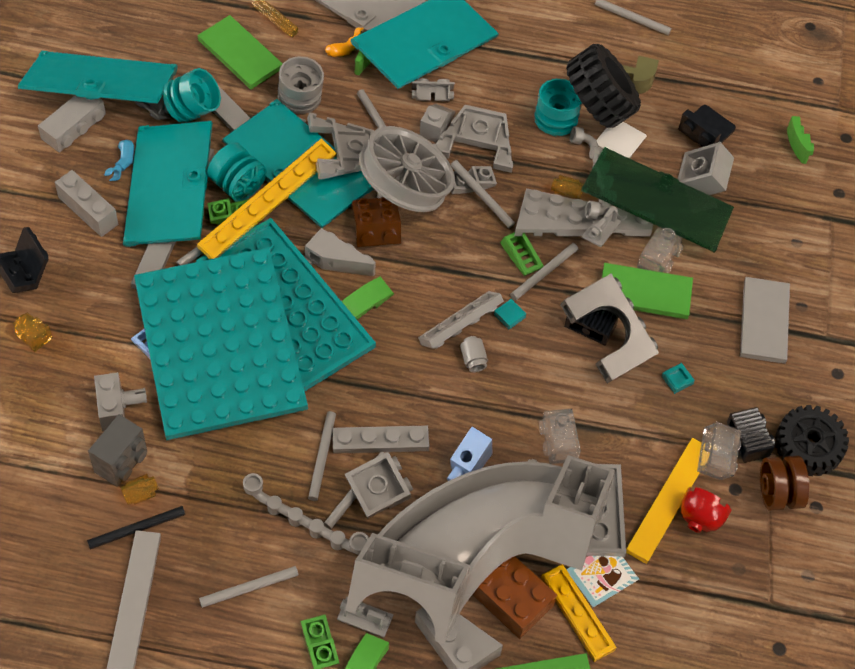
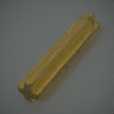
(276, 17)

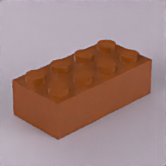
(515, 596)

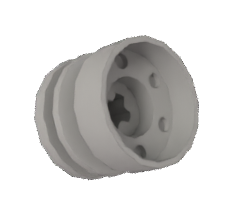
(300, 84)

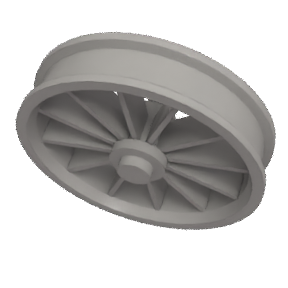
(422, 169)

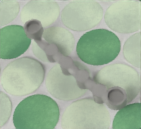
(577, 135)
(253, 486)

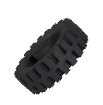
(811, 423)

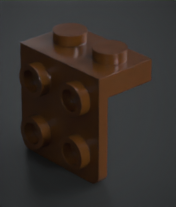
(376, 222)

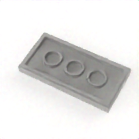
(765, 320)
(610, 533)

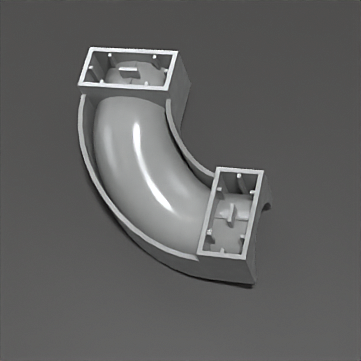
(473, 524)

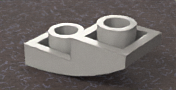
(482, 174)

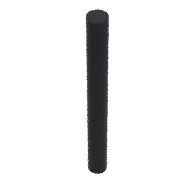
(139, 526)

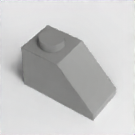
(435, 122)

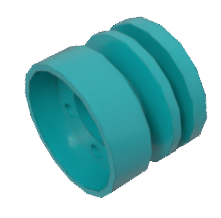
(191, 95)
(557, 107)
(236, 172)

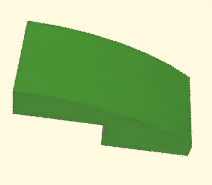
(798, 140)
(222, 209)
(368, 296)
(319, 642)
(368, 653)

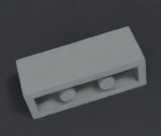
(71, 121)
(86, 203)

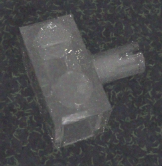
(660, 251)
(559, 435)

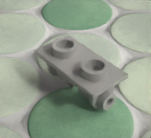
(425, 88)
(603, 227)
(366, 618)

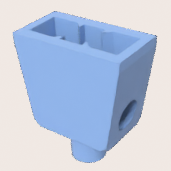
(471, 453)

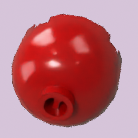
(703, 510)

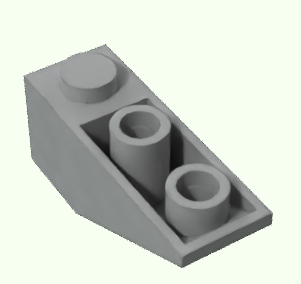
(335, 255)

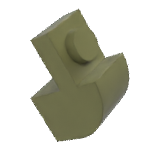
(643, 74)

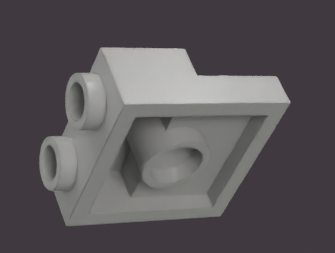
(379, 484)

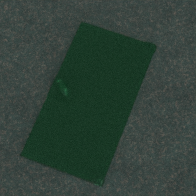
(658, 199)

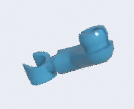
(127, 152)

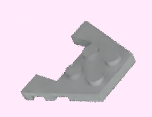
(481, 129)
(347, 142)

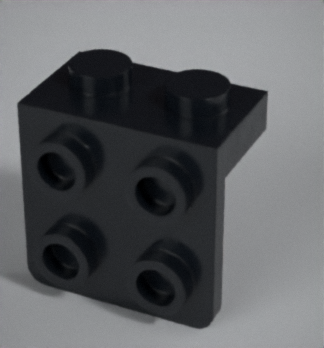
(705, 126)
(25, 265)

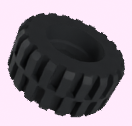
(603, 86)

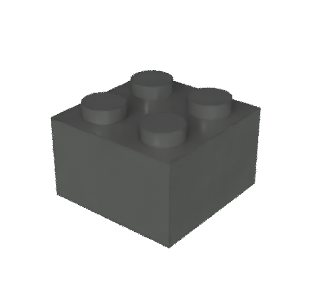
(118, 450)

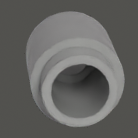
(474, 354)

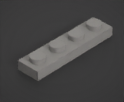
(466, 316)
(380, 439)

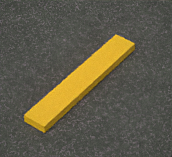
(666, 504)

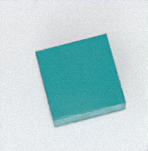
(510, 314)
(678, 378)

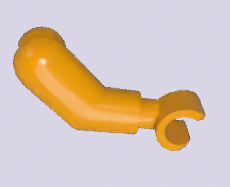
(342, 49)

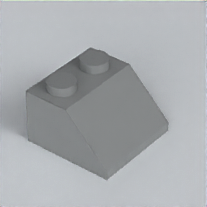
(707, 168)

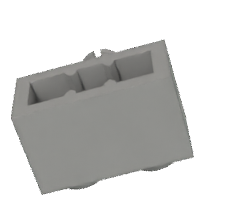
(113, 399)

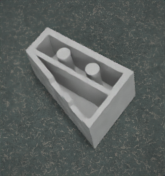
(465, 646)

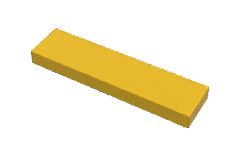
(579, 613)

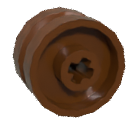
(784, 483)

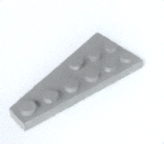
(566, 217)

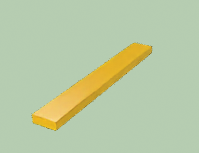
(264, 201)

